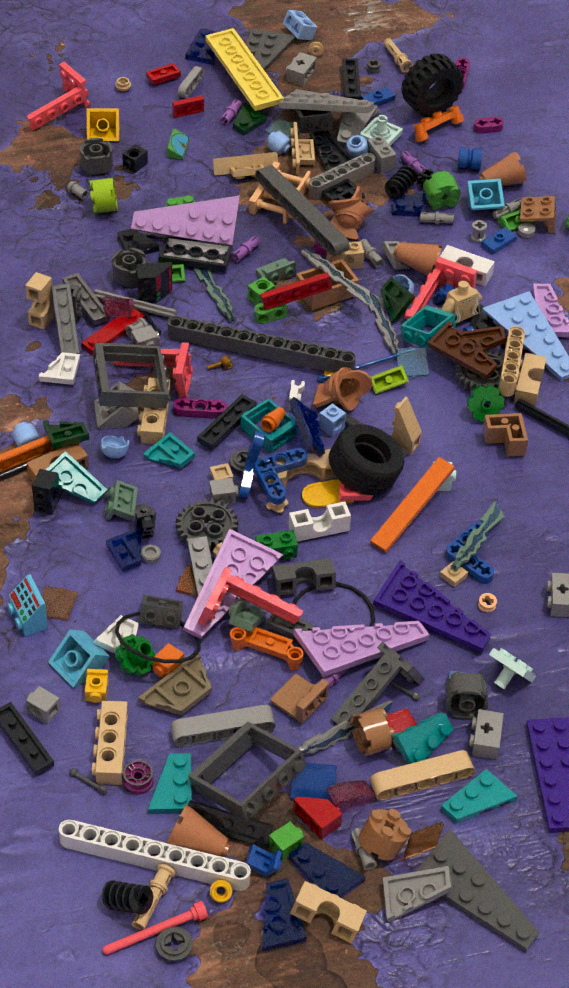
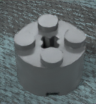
(96, 156)
(125, 266)
(466, 695)

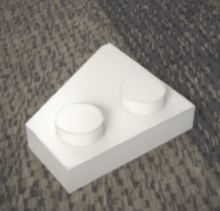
(62, 370)
(109, 640)

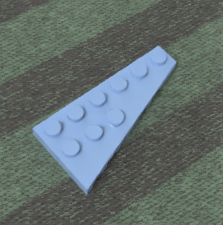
(539, 335)

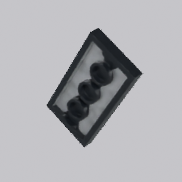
(195, 253)

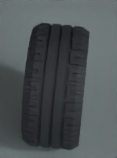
(366, 459)

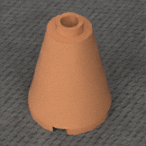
(507, 170)
(418, 256)
(198, 834)

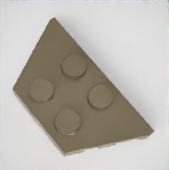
(179, 689)

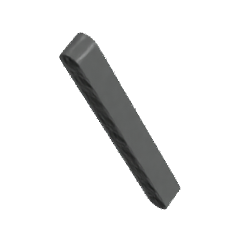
(302, 210)

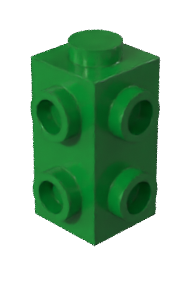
(282, 542)

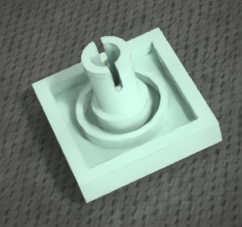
(380, 126)
(510, 668)

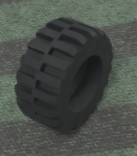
(423, 75)

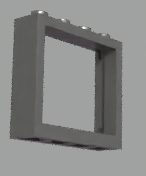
(131, 353)
(229, 753)

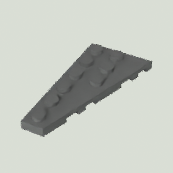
(267, 46)
(479, 893)

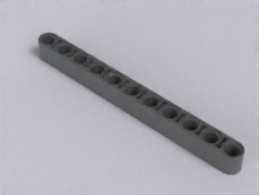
(259, 344)

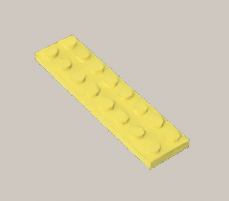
(244, 69)

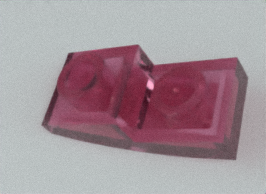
(349, 792)

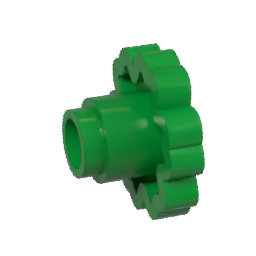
(487, 395)
(131, 662)

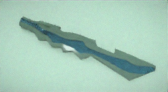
(215, 292)
(477, 536)

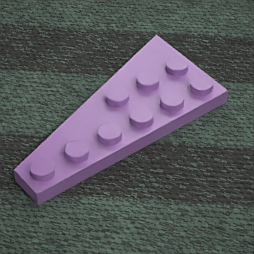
(201, 220)
(246, 560)
(356, 644)

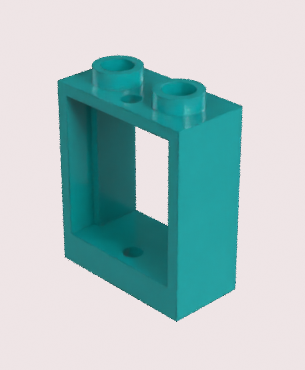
(411, 328)
(277, 438)

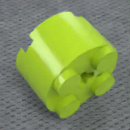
(103, 195)

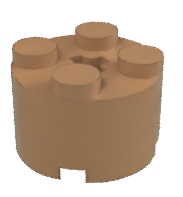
(372, 731)
(384, 833)

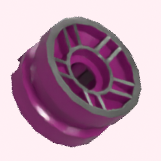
(138, 769)

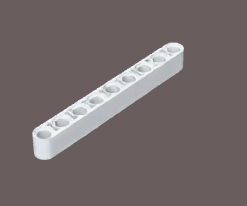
(147, 847)

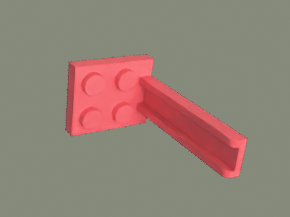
(76, 94)
(444, 272)
(176, 358)
(250, 593)

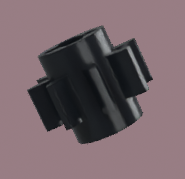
(426, 174)

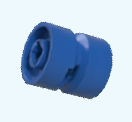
(469, 158)

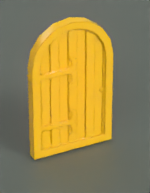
(322, 494)

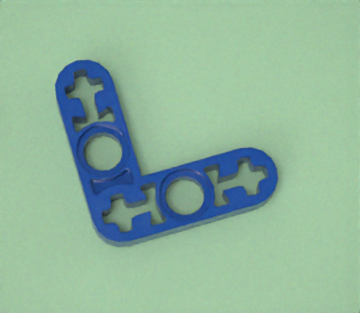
(252, 456)
(270, 471)
(473, 570)

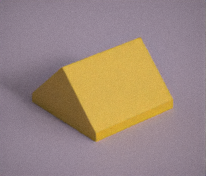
(103, 123)

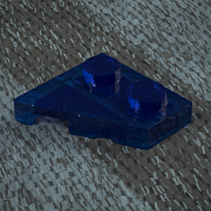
(409, 205)
(126, 549)

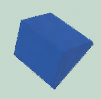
(314, 781)

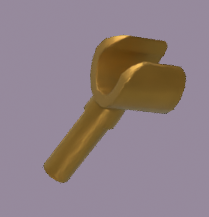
(224, 361)

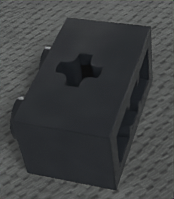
(46, 491)

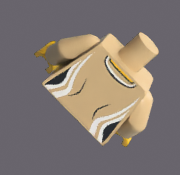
(462, 302)

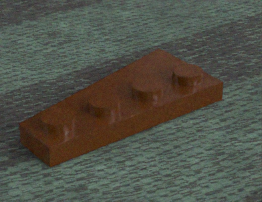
(456, 347)

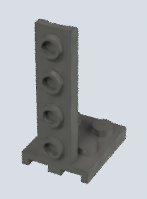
(376, 682)

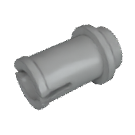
(74, 187)

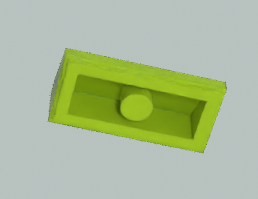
(389, 379)

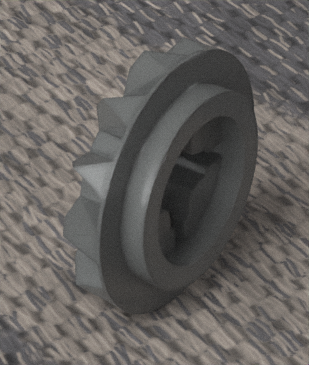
(236, 459)
(181, 937)

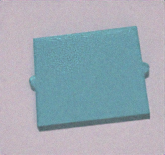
(281, 125)
(413, 361)

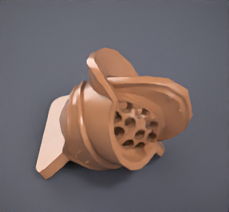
(350, 214)
(343, 388)

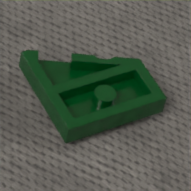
(248, 119)
(396, 298)
(65, 433)

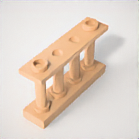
(257, 200)

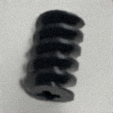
(401, 182)
(127, 897)

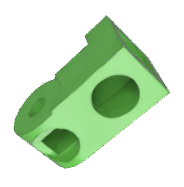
(264, 316)

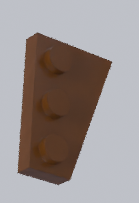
(487, 337)

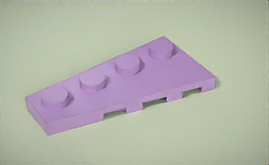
(553, 312)

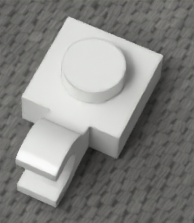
(295, 391)

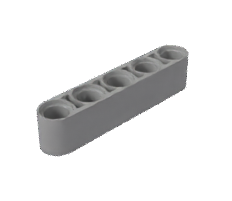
(353, 170)
(219, 725)

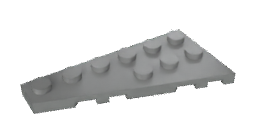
(324, 102)

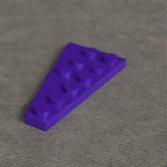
(417, 600)

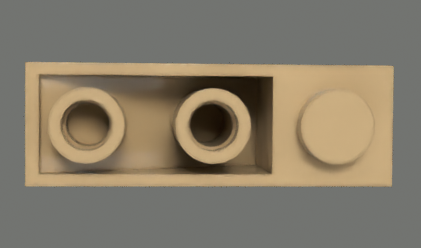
(406, 427)

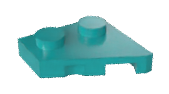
(170, 452)

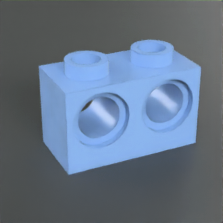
(300, 25)

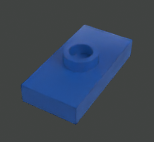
(379, 96)
(499, 240)

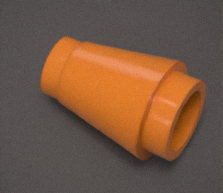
(272, 420)

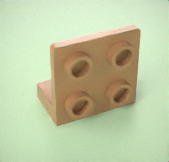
(539, 210)
(300, 697)

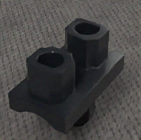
(145, 519)

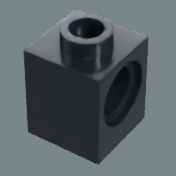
(135, 158)

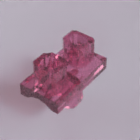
(118, 306)

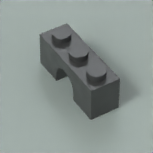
(317, 572)

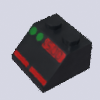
(154, 281)

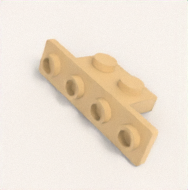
(301, 150)
(243, 165)

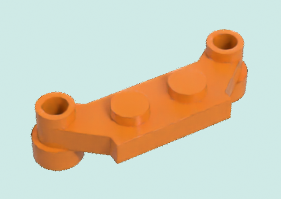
(438, 118)
(267, 643)

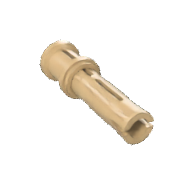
(399, 58)
(159, 888)

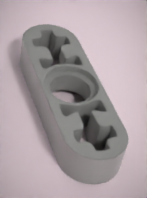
(191, 82)

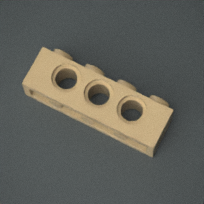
(152, 419)
(110, 771)

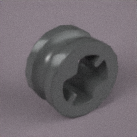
(373, 66)

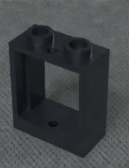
(309, 119)

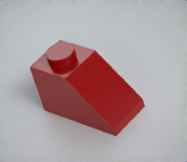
(318, 815)

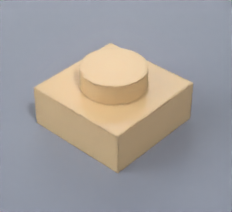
(221, 472)
(453, 577)

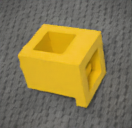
(96, 685)

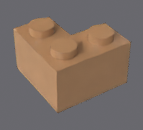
(507, 430)

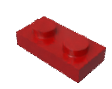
(163, 74)
(188, 106)

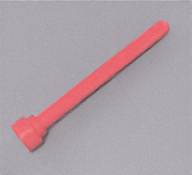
(197, 912)

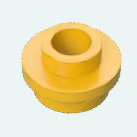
(221, 897)

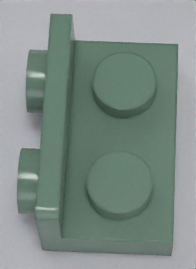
(277, 270)
(121, 500)
(245, 616)

